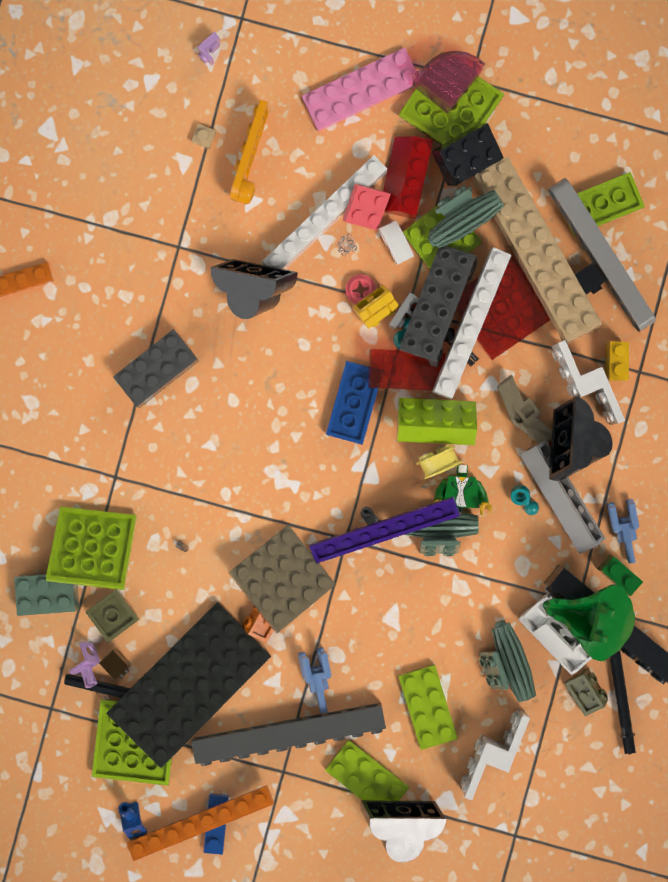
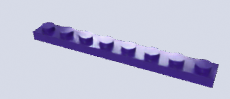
(385, 530)

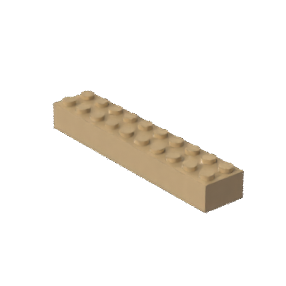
(538, 253)

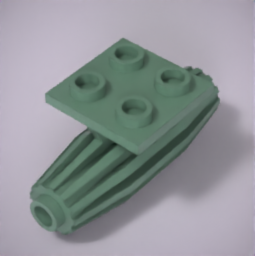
(463, 215)
(442, 536)
(508, 663)

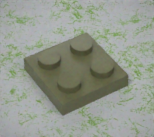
(112, 615)

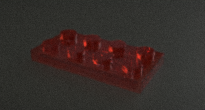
(401, 370)

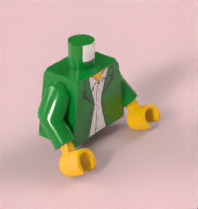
(466, 490)

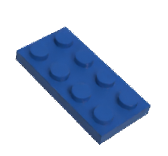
(352, 405)

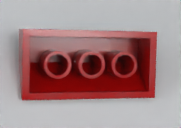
(406, 175)

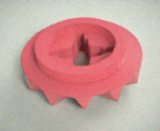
(353, 283)

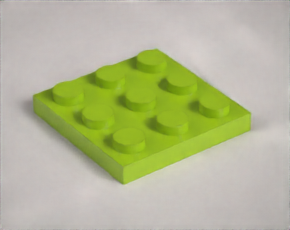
(419, 231)

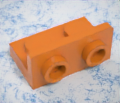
(257, 626)

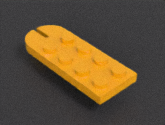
(242, 189)

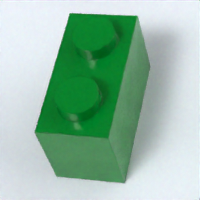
(620, 574)

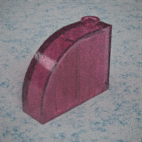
(448, 77)

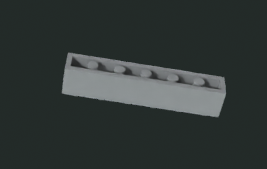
(563, 499)

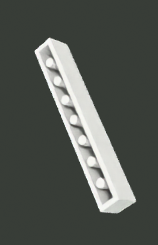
(324, 216)
(471, 323)

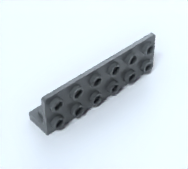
(438, 303)

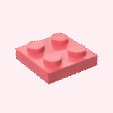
(366, 206)

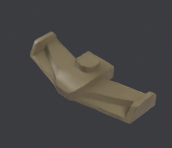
(522, 412)

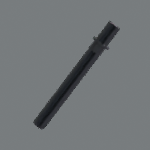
(100, 687)
(622, 704)

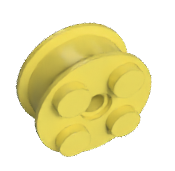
(440, 462)

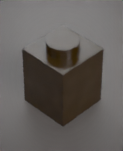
(115, 664)

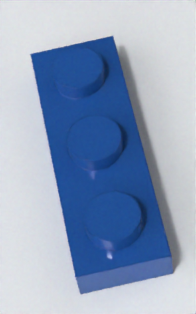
(215, 838)

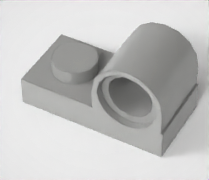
(399, 318)

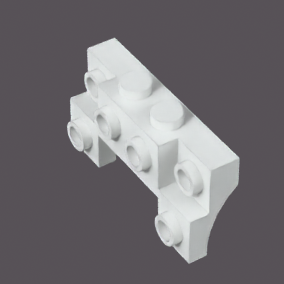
(554, 636)

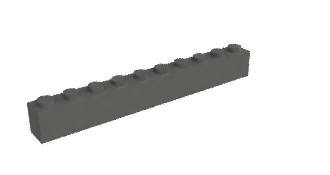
(288, 733)

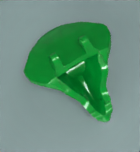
(597, 621)

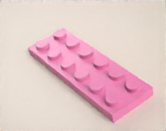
(360, 89)

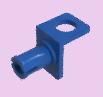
(131, 819)

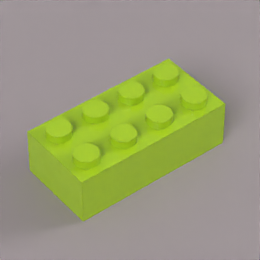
(436, 421)

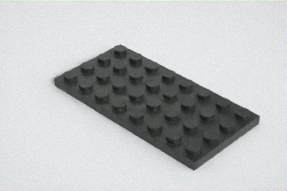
(188, 685)

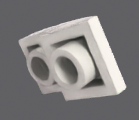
(396, 242)

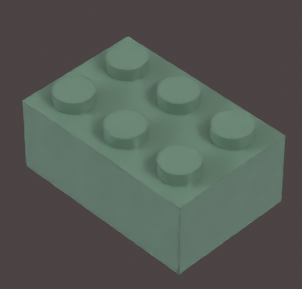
(39, 596)

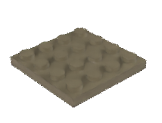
(282, 579)

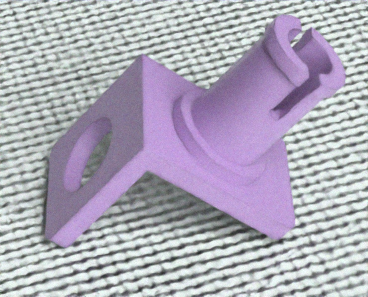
(85, 667)

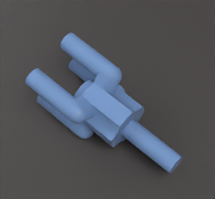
(625, 527)
(316, 675)

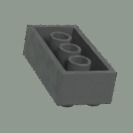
(156, 368)

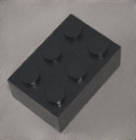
(467, 154)

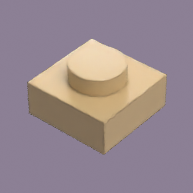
(203, 136)

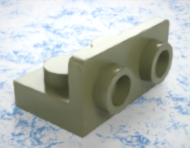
(587, 692)

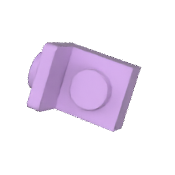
(209, 45)

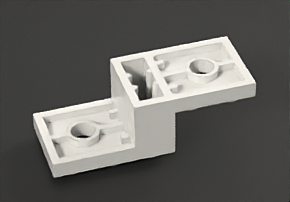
(587, 383)
(494, 753)

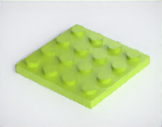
(471, 109)
(91, 548)
(120, 757)

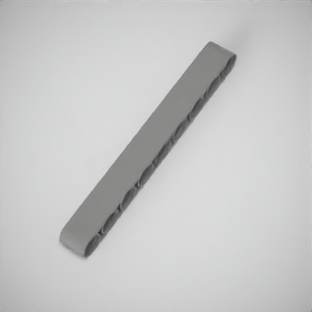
(601, 254)

